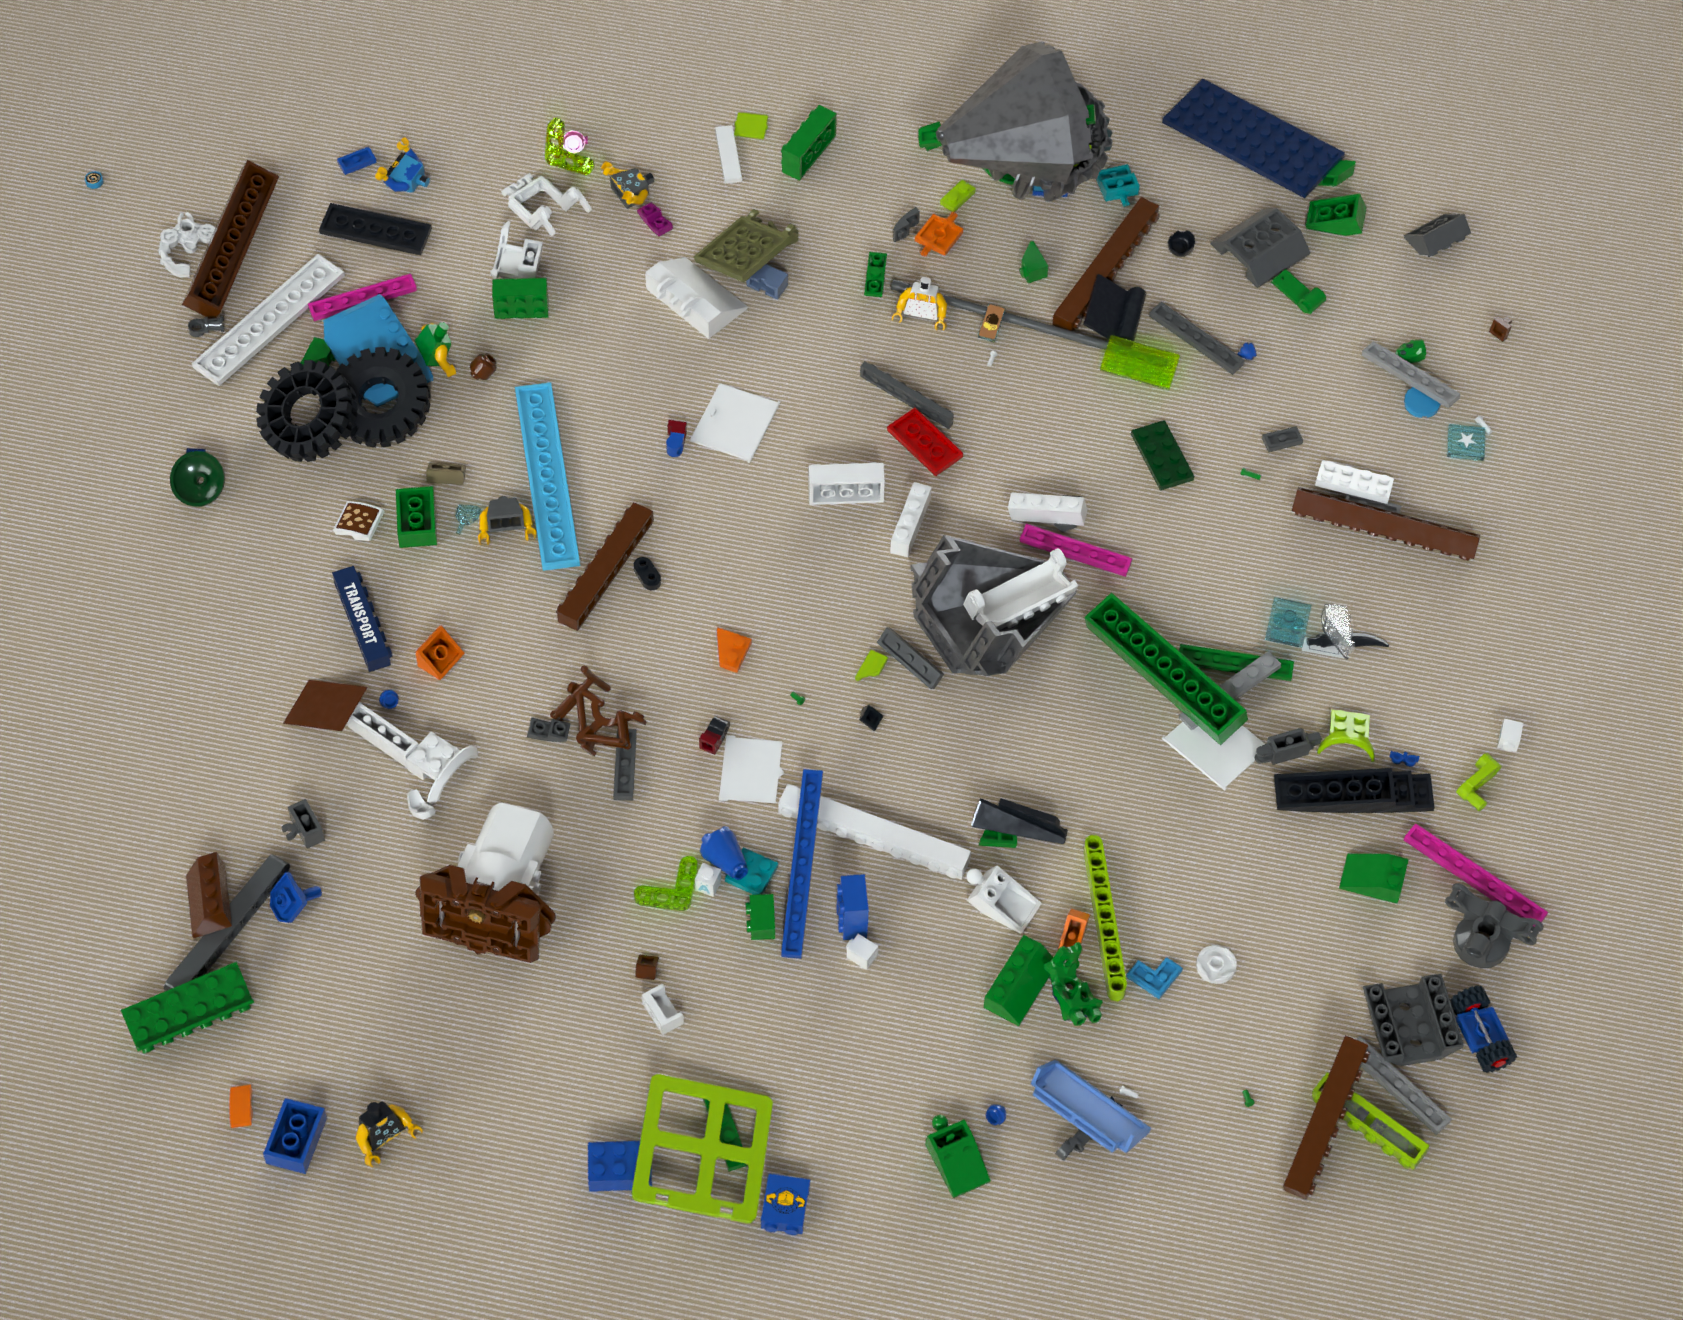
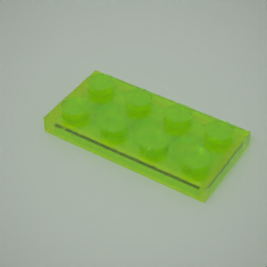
(1140, 362)

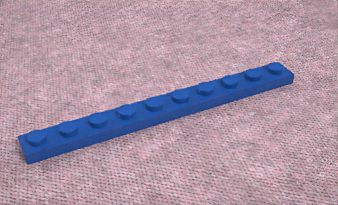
(802, 864)

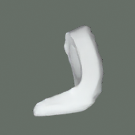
(418, 806)

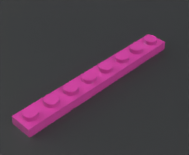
(1473, 874)

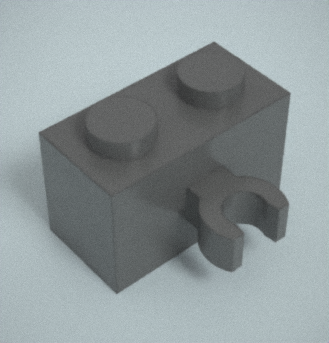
(304, 824)

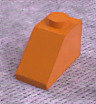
(1074, 928)

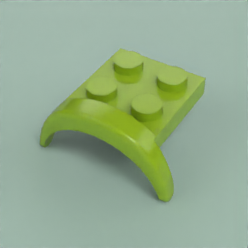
(1348, 729)

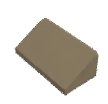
(445, 473)

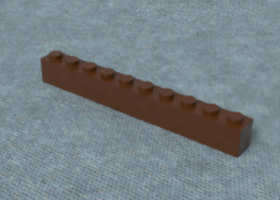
(1107, 262)
(1386, 523)

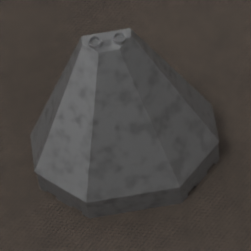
(1022, 119)
(941, 591)

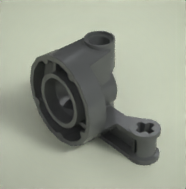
(1489, 918)

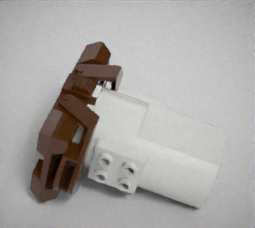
(494, 890)

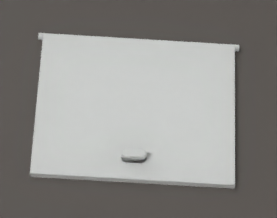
(734, 422)
(1217, 762)

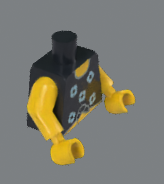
(381, 1125)

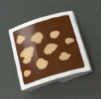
(358, 520)

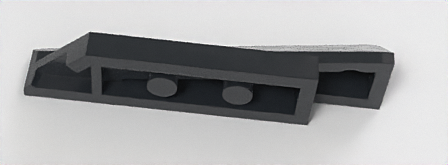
(1018, 820)

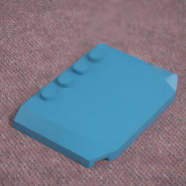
(371, 326)

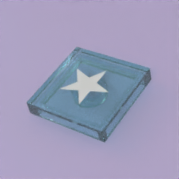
(1466, 442)

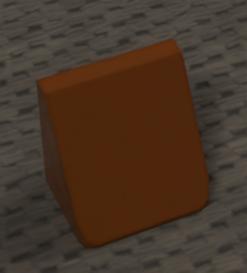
(646, 967)

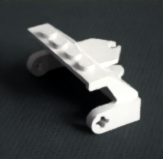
(1022, 595)

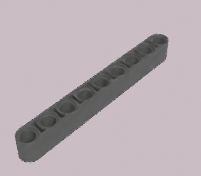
(242, 910)

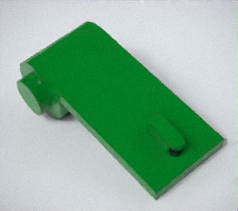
(1299, 294)

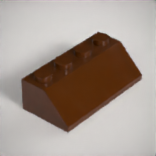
(208, 895)

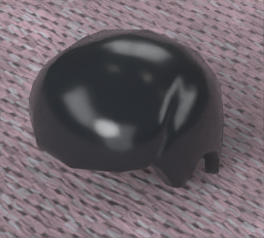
(1181, 243)

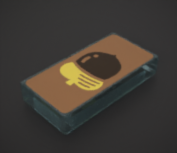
(991, 322)

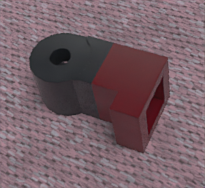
(714, 735)

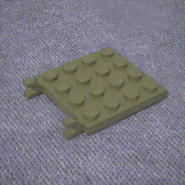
(745, 247)

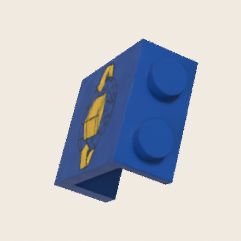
(785, 1204)

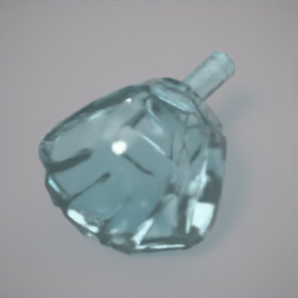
(466, 515)

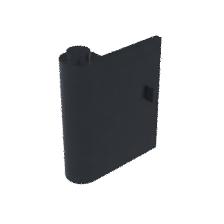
(1114, 309)

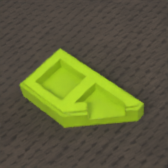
(872, 665)

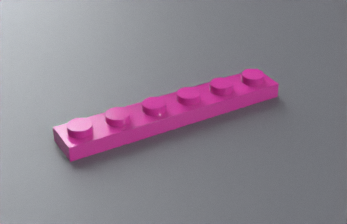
(336, 304)
(1076, 550)

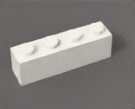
(1047, 508)
(910, 519)
(381, 734)

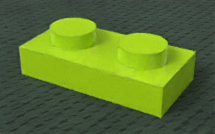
(957, 196)

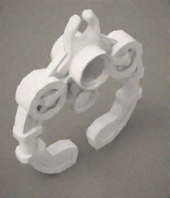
(188, 240)

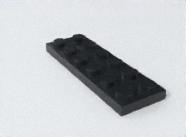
(375, 229)

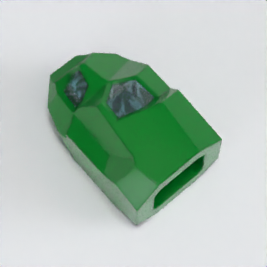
(1412, 351)

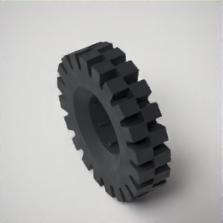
(405, 378)
(328, 425)

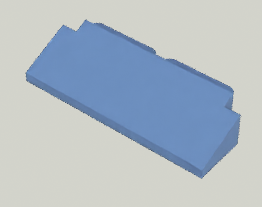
(1087, 1107)

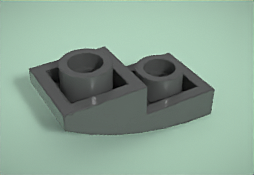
(902, 227)
(548, 731)

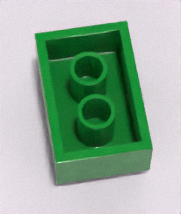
(520, 298)
(416, 517)

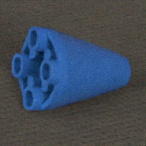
(724, 852)

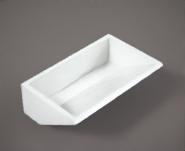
(693, 295)

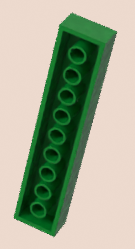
(1166, 669)

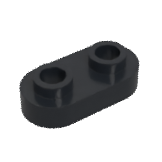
(646, 572)

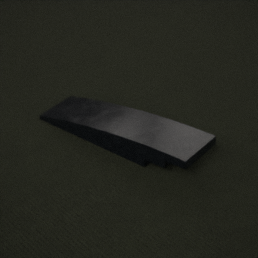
(1354, 791)

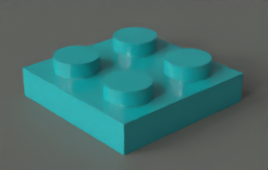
(759, 873)

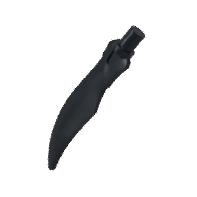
(1359, 639)

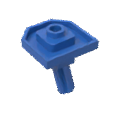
(289, 900)

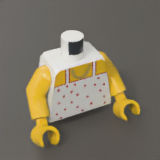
(923, 301)

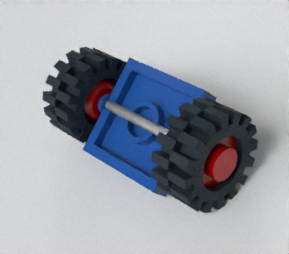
(1482, 1029)

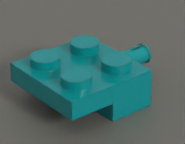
(1118, 184)

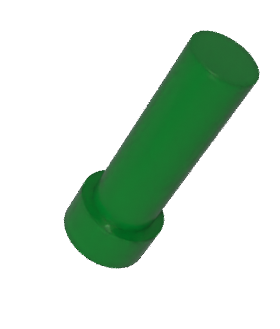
(1250, 474)

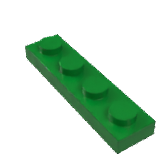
(728, 1135)

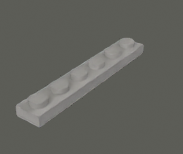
(1411, 374)
(1244, 680)
(1405, 1091)

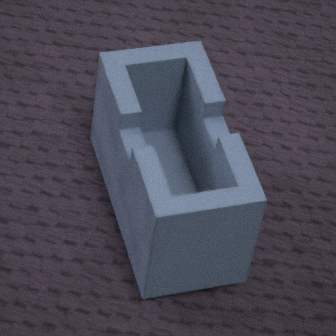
(769, 280)

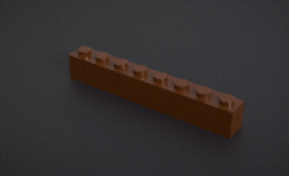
(605, 566)
(1325, 1118)

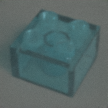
(1288, 622)

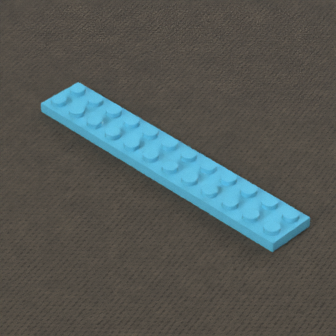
(547, 477)

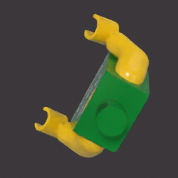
(434, 346)

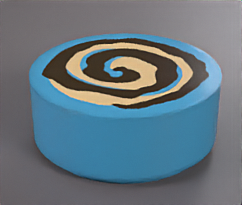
(94, 180)

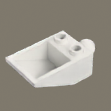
(1008, 900)

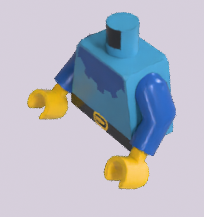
(405, 172)

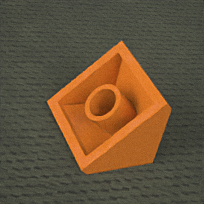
(438, 653)

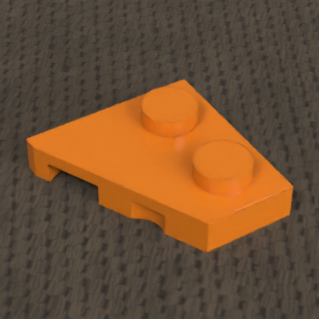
(732, 649)

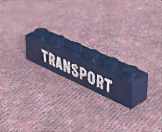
(361, 618)

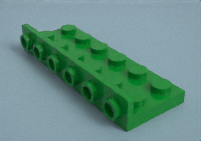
(187, 1007)

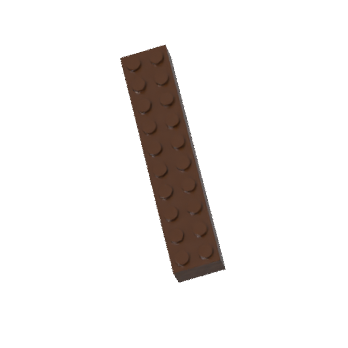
(230, 240)

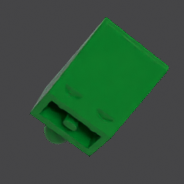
(959, 1160)

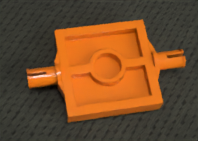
(939, 234)

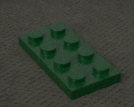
(1162, 455)

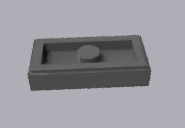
(1282, 439)

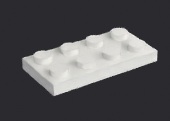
(1354, 481)

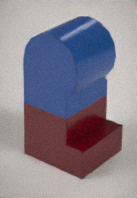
(677, 432)

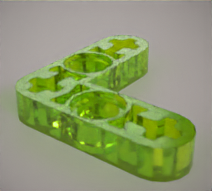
(557, 151)
(678, 893)

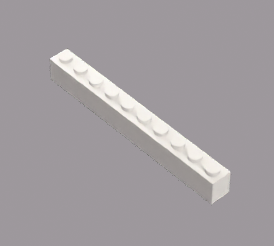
(882, 834)

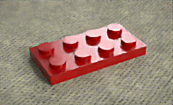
(925, 441)

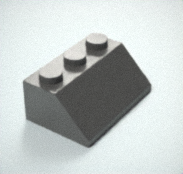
(1438, 234)

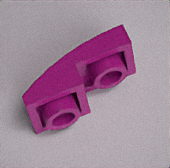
(654, 220)

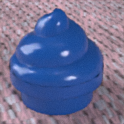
(1247, 351)
(388, 699)
(996, 1114)

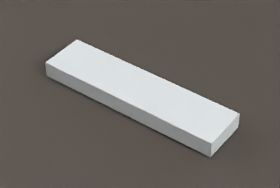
(728, 154)

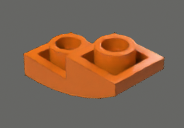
(240, 1106)

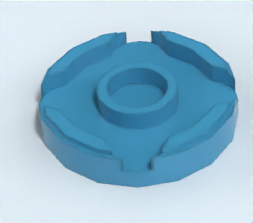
(1420, 404)

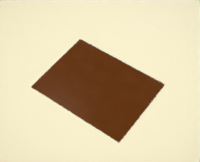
(325, 705)

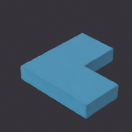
(1155, 981)

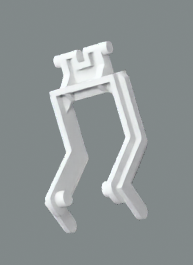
(528, 188)

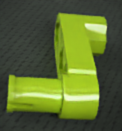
(1488, 769)

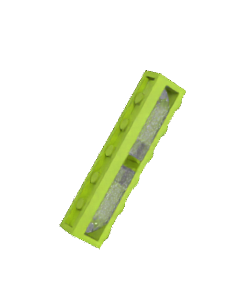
(1380, 1129)

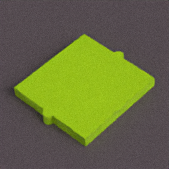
(751, 125)

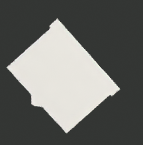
(750, 770)

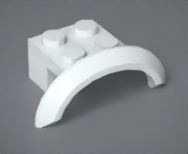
(514, 260)
(439, 761)

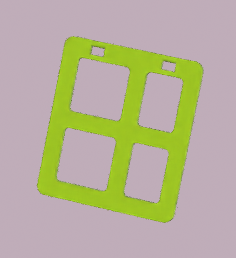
(708, 1148)

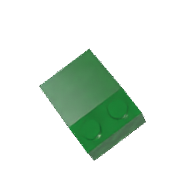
(1337, 215)
(1374, 875)

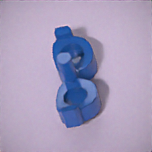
(1409, 760)

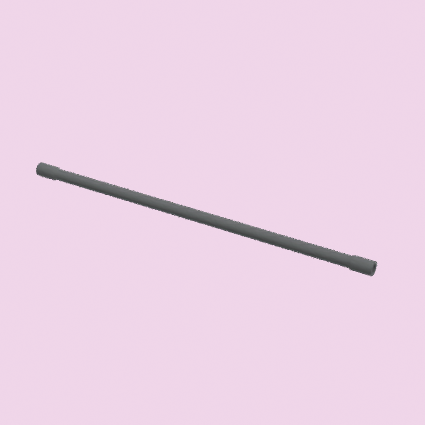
(1014, 319)

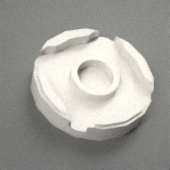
(1216, 964)

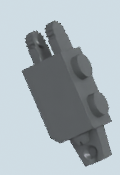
(1287, 746)

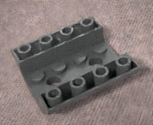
(1271, 250)
(1427, 1020)

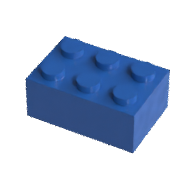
(852, 906)
(295, 1136)
(612, 1165)

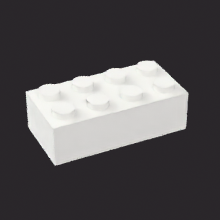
(846, 483)

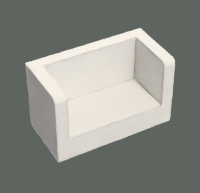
(661, 1010)

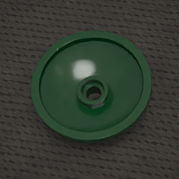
(186, 476)

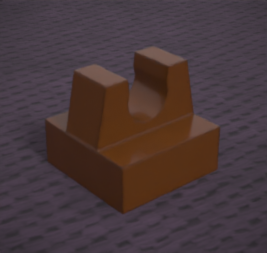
(1501, 327)

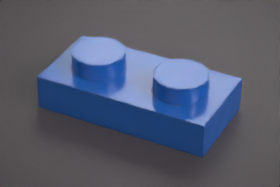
(356, 160)

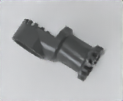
(206, 325)
(1073, 1143)

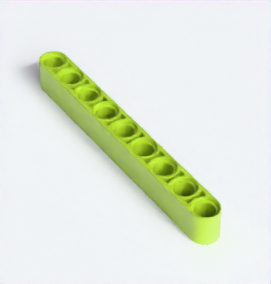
(1108, 925)

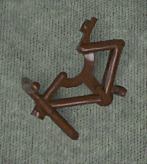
(587, 734)

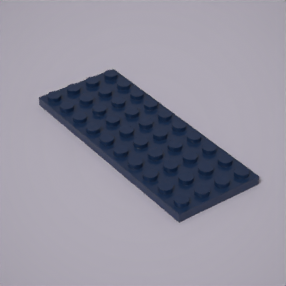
(1253, 138)

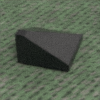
(870, 717)

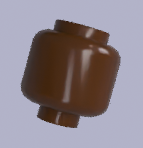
(483, 366)

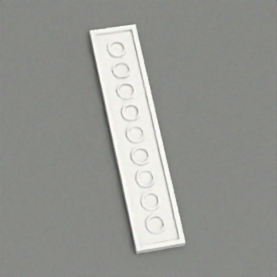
(268, 320)

